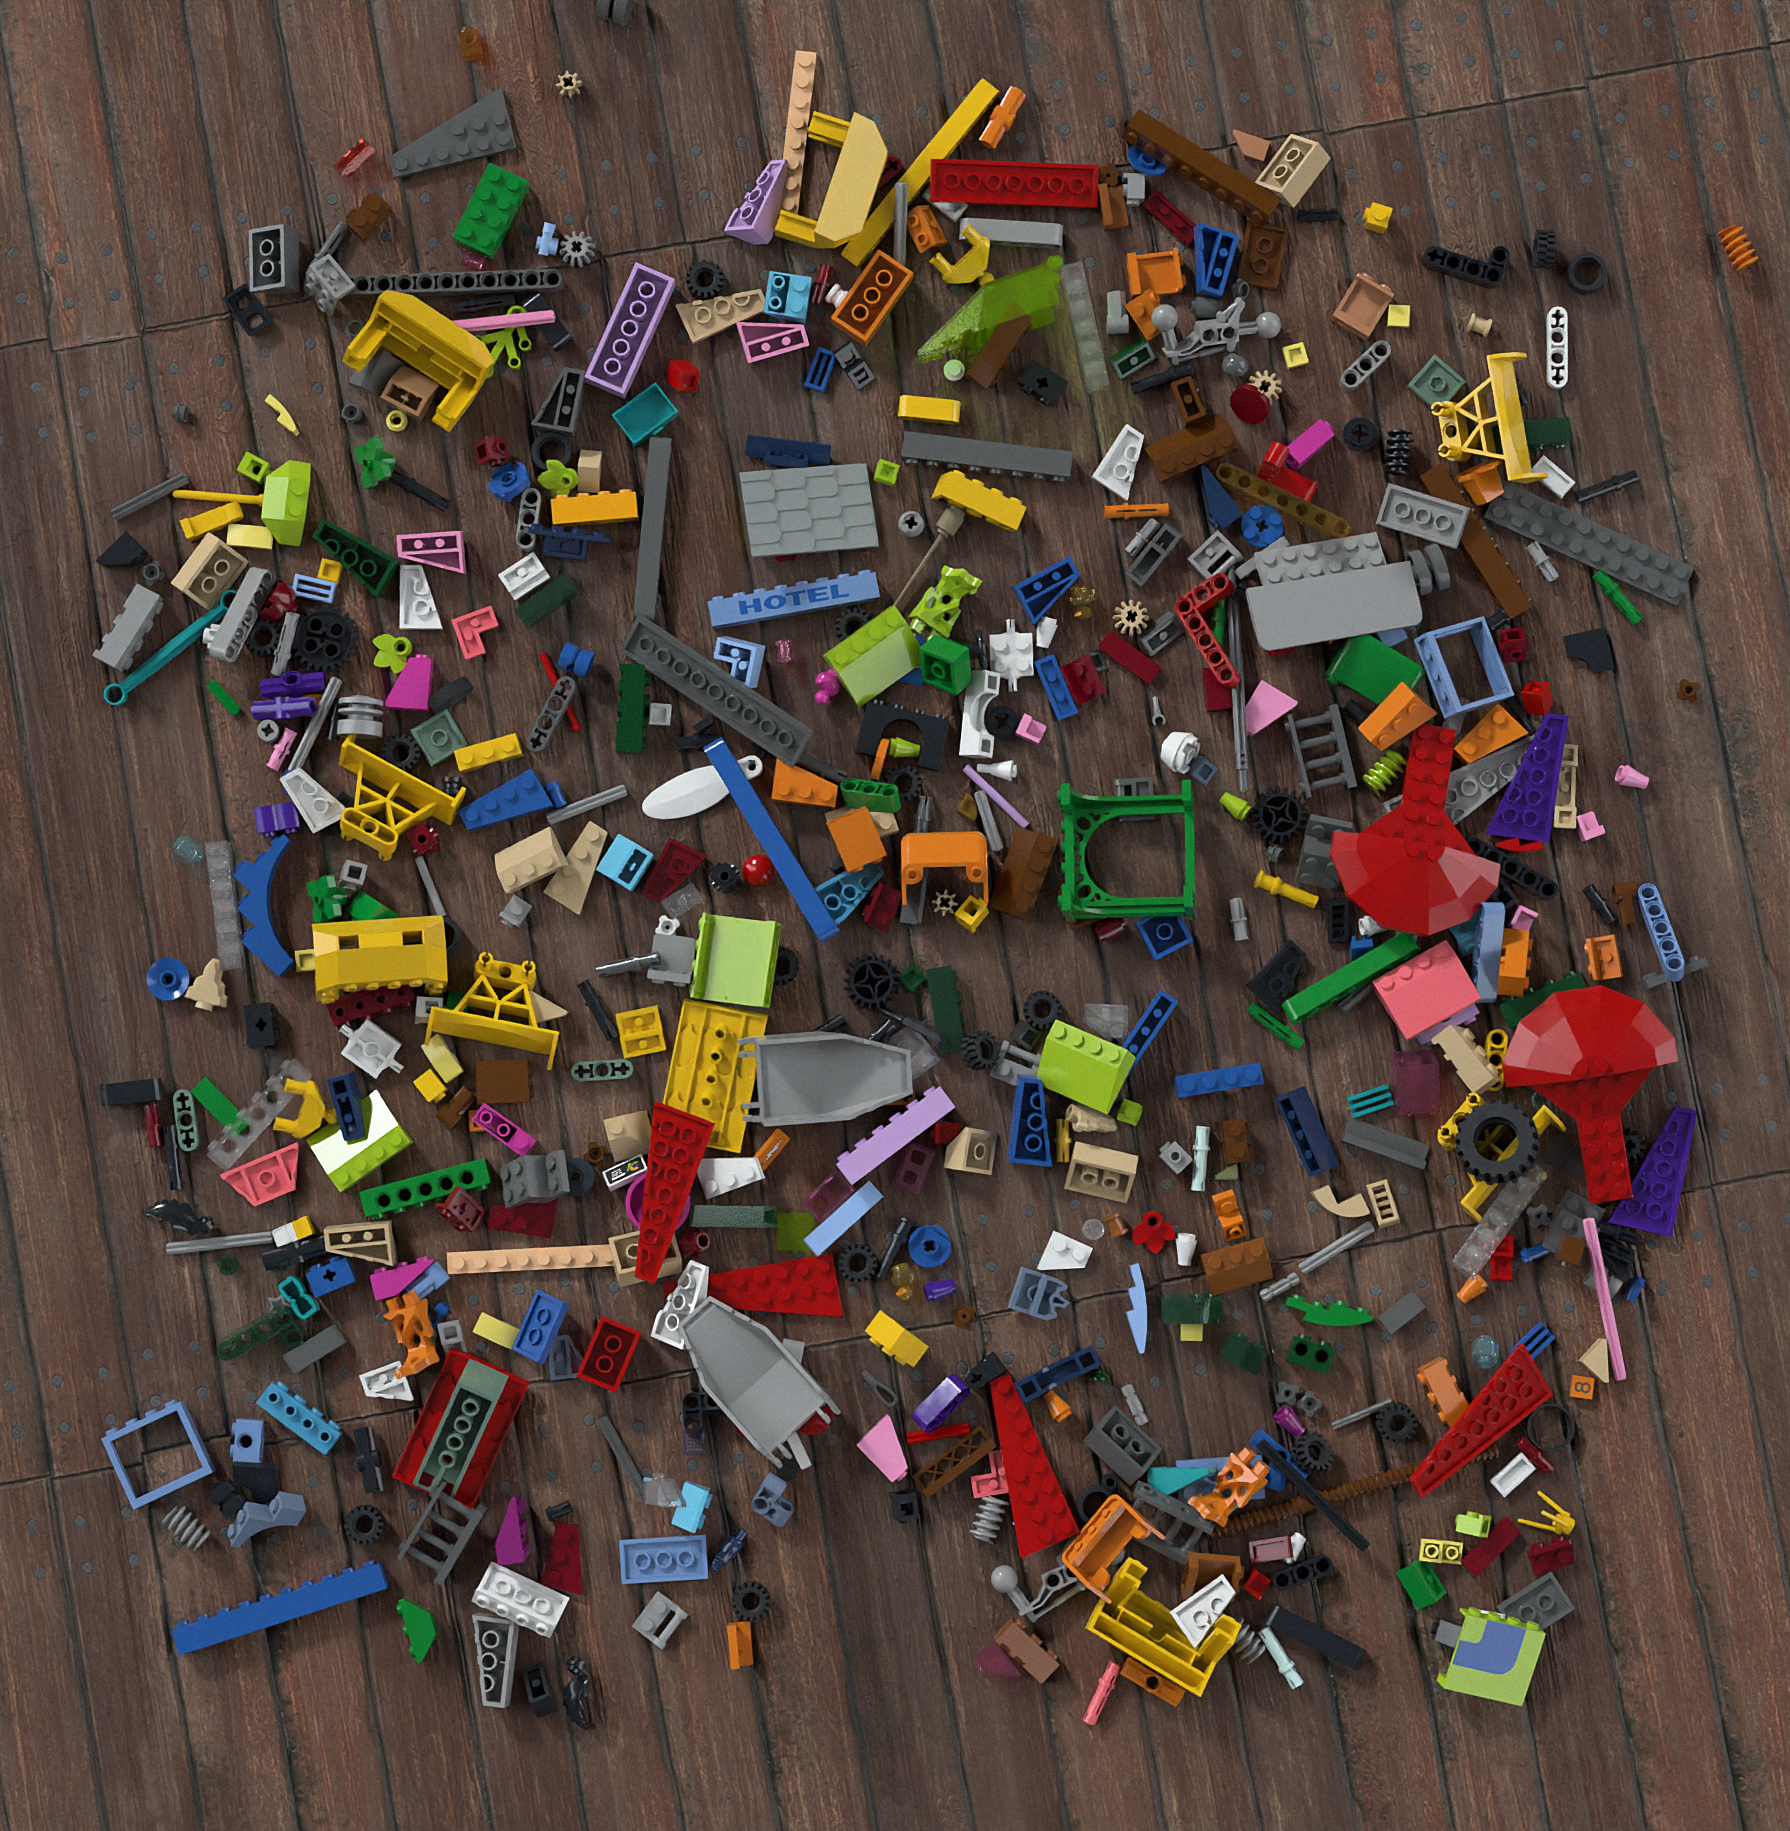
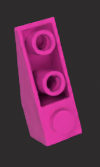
(504, 1130)
(394, 1281)

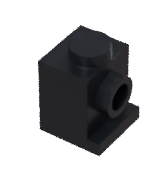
(910, 1508)

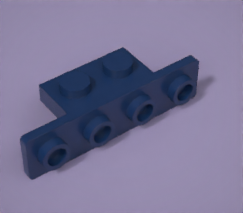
(787, 452)
(565, 543)

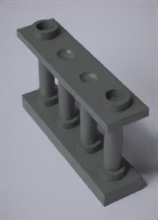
(1335, 737)
(462, 1533)
(1171, 1546)

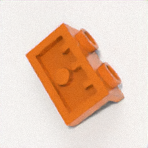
(924, 228)
(739, 1644)

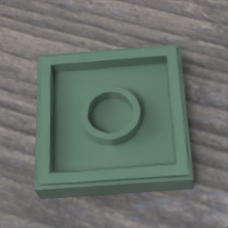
(1436, 382)
(439, 738)

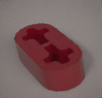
(891, 175)

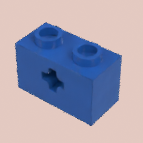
(344, 1276)

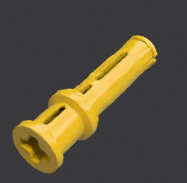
(1276, 886)

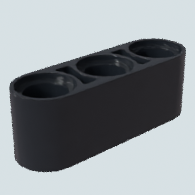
(554, 332)
(131, 1092)
(1312, 1572)

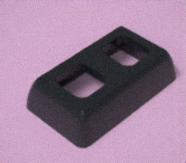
(242, 316)

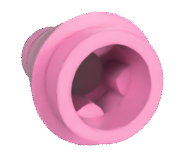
(1630, 777)

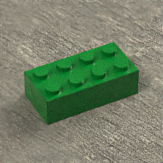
(490, 211)

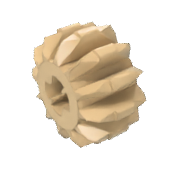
(1267, 381)
(1123, 614)

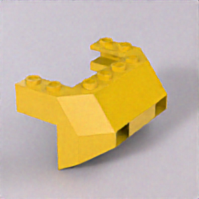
(851, 186)
(428, 344)
(380, 955)
(1152, 1635)

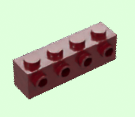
(366, 1003)

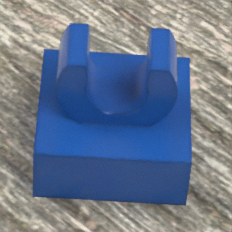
(1360, 948)

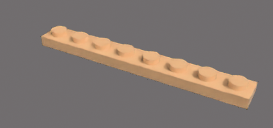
(797, 128)
(529, 1259)

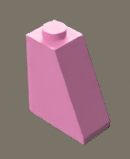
(1265, 707)
(884, 1449)

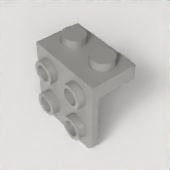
(676, 959)

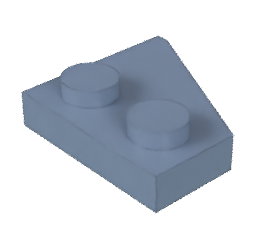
(563, 1359)

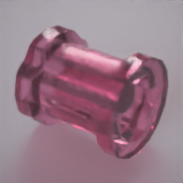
(473, 260)
(784, 650)

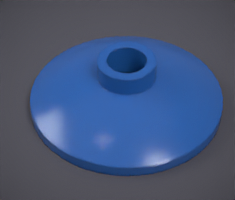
(1144, 163)
(157, 977)

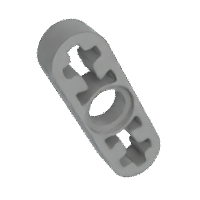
(1250, 566)

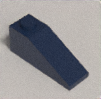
(1219, 504)
(347, 1104)

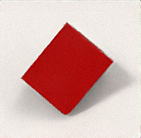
(682, 375)
(1537, 697)
(1255, 1583)

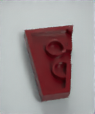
(671, 869)
(527, 1218)
(563, 1561)

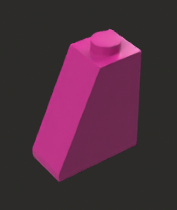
(1309, 444)
(413, 686)

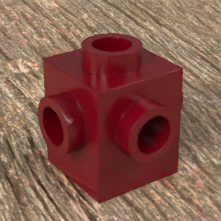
(494, 448)
(1513, 645)
(419, 832)

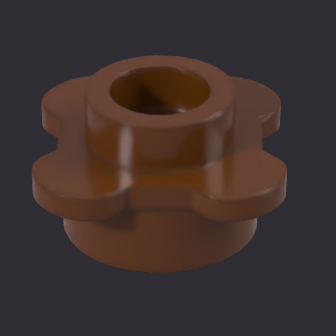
(1684, 685)
(593, 1147)

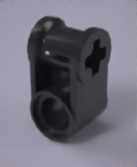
(988, 1369)

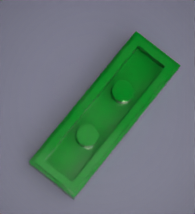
(217, 1103)

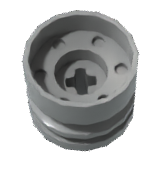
(360, 717)

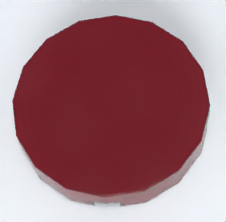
(1249, 404)

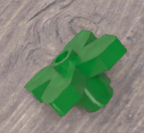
(375, 462)
(327, 898)

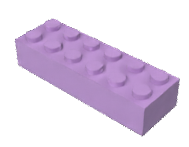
(630, 330)
(895, 1135)

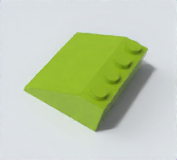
(875, 656)
(1083, 1066)
(355, 1159)

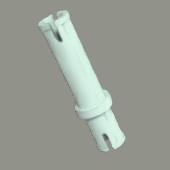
(1200, 1158)
(1282, 1660)

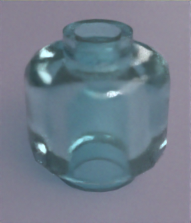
(187, 849)
(1485, 1351)

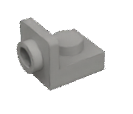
(515, 912)

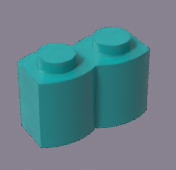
(302, 1302)

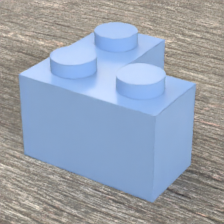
(745, 657)

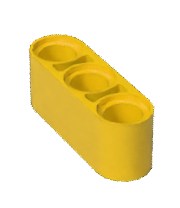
(929, 409)
(1498, 1050)

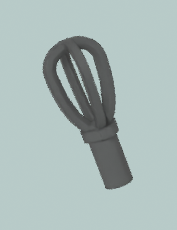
(874, 1384)

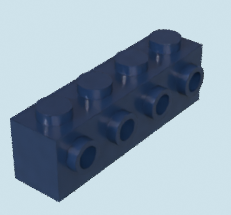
(1307, 1131)

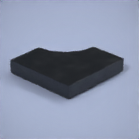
(1591, 648)
(258, 1478)

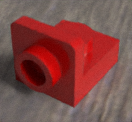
(945, 1132)

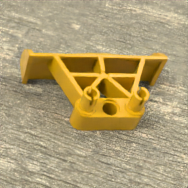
(1508, 417)
(398, 783)
(492, 1030)
(1447, 1141)

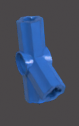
(1275, 1477)

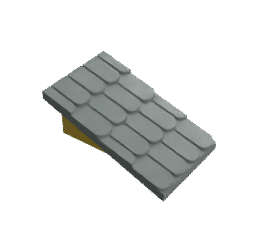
(809, 510)

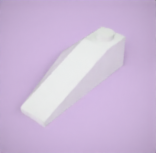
(686, 1297)

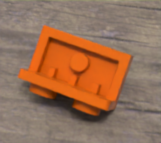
(1141, 311)
(1603, 957)

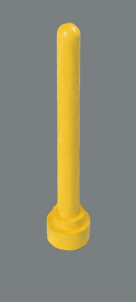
(223, 497)

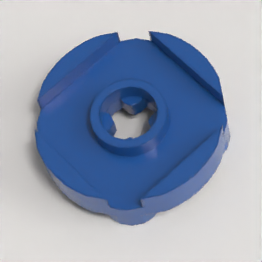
(507, 490)
(1251, 533)
(930, 1258)

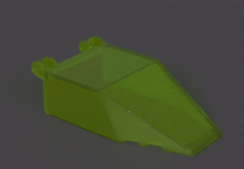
(997, 302)

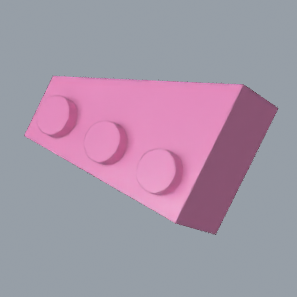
(770, 339)
(435, 549)

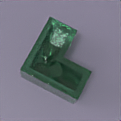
(1191, 1309)
(1242, 1353)

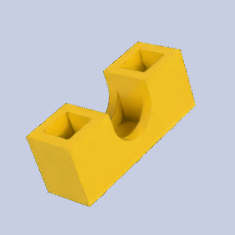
(488, 752)

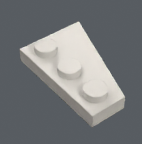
(1119, 463)
(416, 601)
(312, 800)
(727, 1174)
(1202, 1609)

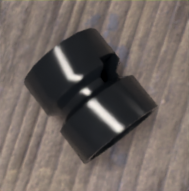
(228, 1498)

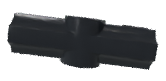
(294, 1253)
(368, 1459)

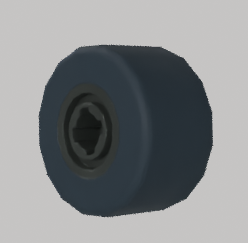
(583, 1176)

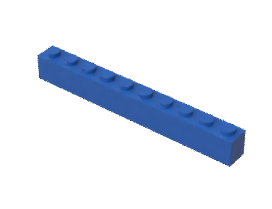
(279, 1608)

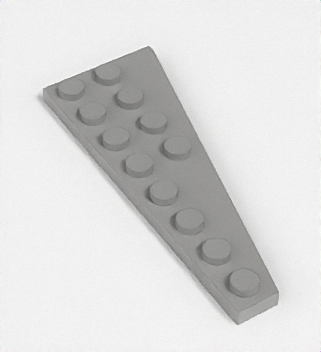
(1477, 781)

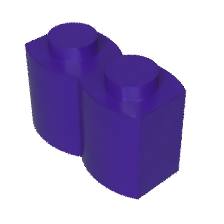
(277, 818)

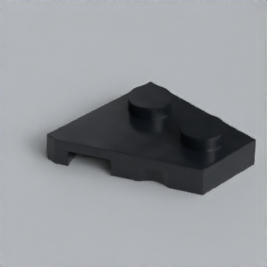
(1617, 1258)

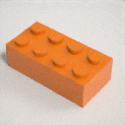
(872, 298)

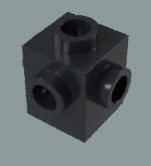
(725, 885)

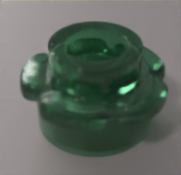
(222, 1264)

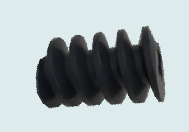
(1397, 452)

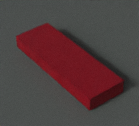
(1170, 217)
(1129, 657)
(1489, 1548)

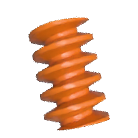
(1737, 247)

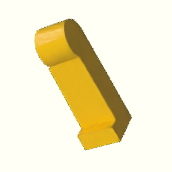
(211, 521)

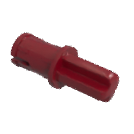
(821, 284)
(153, 1125)
(1535, 1455)

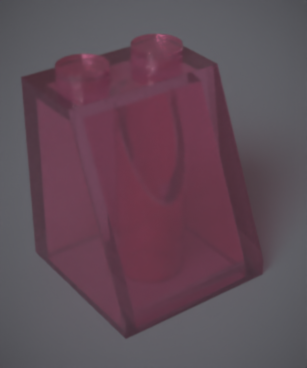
(1415, 1082)

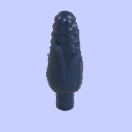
(728, 1550)

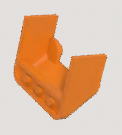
(944, 850)
(1103, 1540)

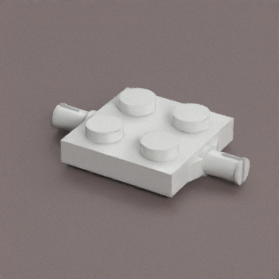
(1012, 655)
(371, 1048)

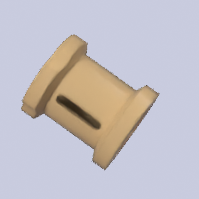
(1479, 325)

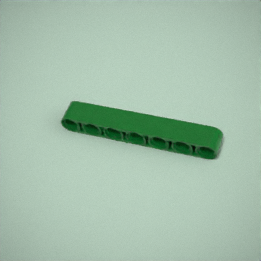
(1350, 977)

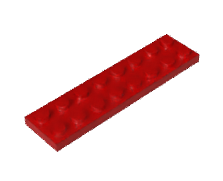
(1013, 183)

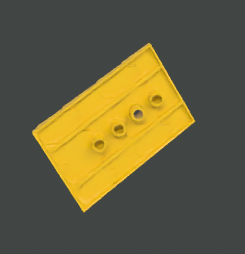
(713, 1084)

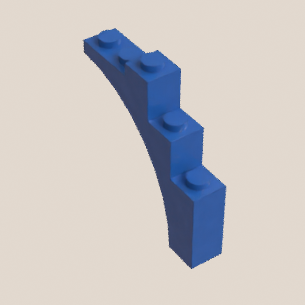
(256, 907)

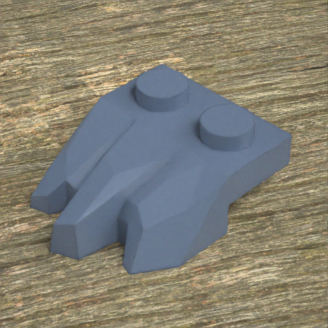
(1037, 1294)

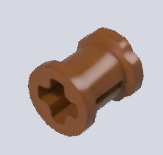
(1115, 1225)

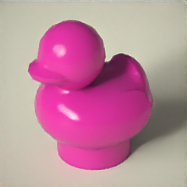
(829, 684)

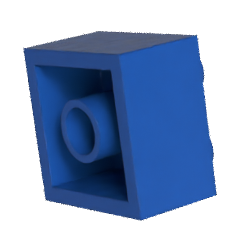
(1163, 935)

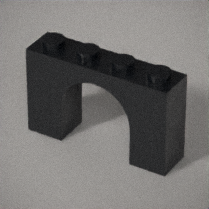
(879, 717)

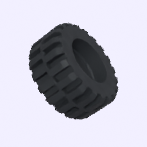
(1485, 1117)

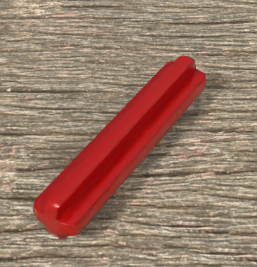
(938, 1433)

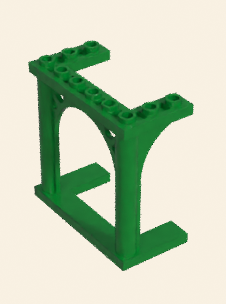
(1081, 806)

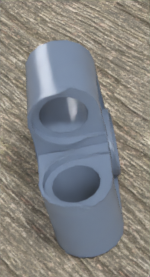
(770, 1503)

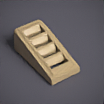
(1392, 1210)

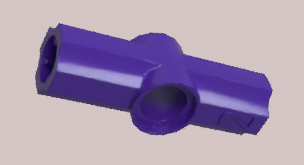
(293, 684)
(284, 708)

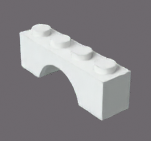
(975, 738)

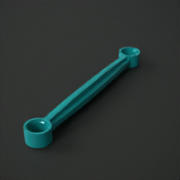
(170, 650)

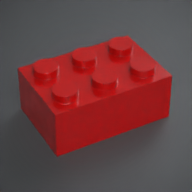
(608, 1354)

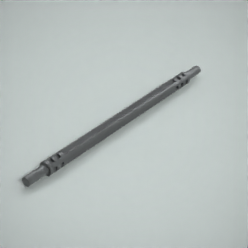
(1238, 695)

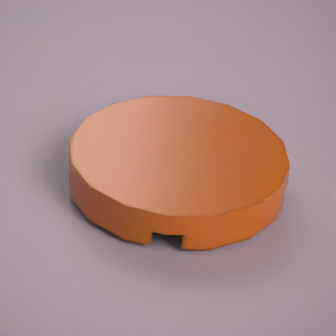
(880, 758)

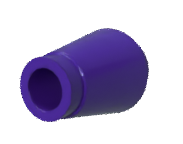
(938, 1289)

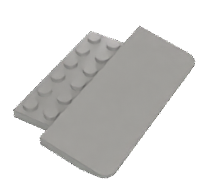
(1330, 592)

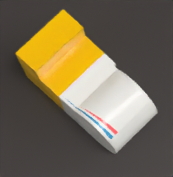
(293, 1231)

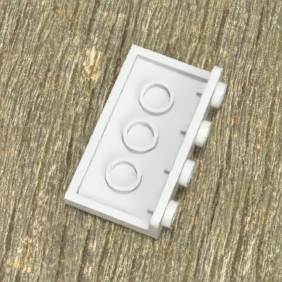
(520, 1599)

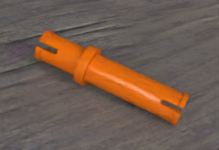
(1161, 510)

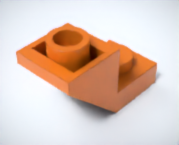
(1229, 1215)

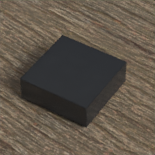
(704, 724)

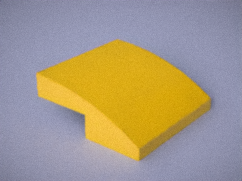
(640, 1031)

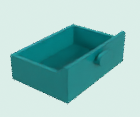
(645, 415)

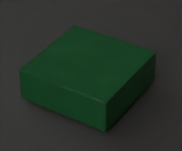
(911, 978)

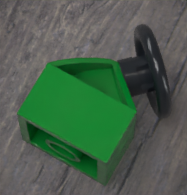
(947, 662)

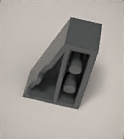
(563, 404)

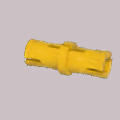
(1062, 1141)

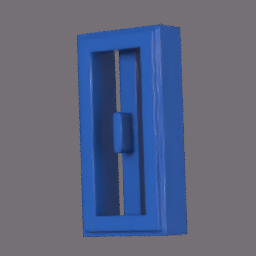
(814, 386)
(1550, 1337)

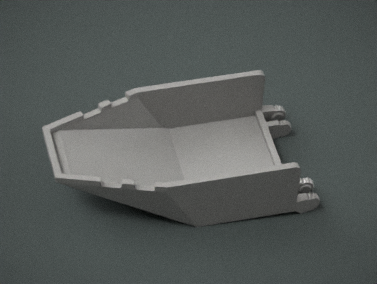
(824, 1077)
(752, 1376)

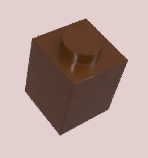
(1569, 1251)

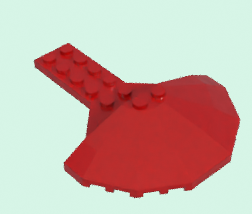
(1413, 863)
(1589, 1058)

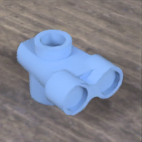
(546, 243)

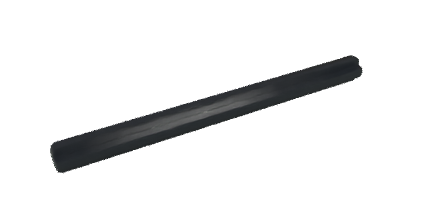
(1313, 1495)

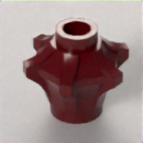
(693, 1242)

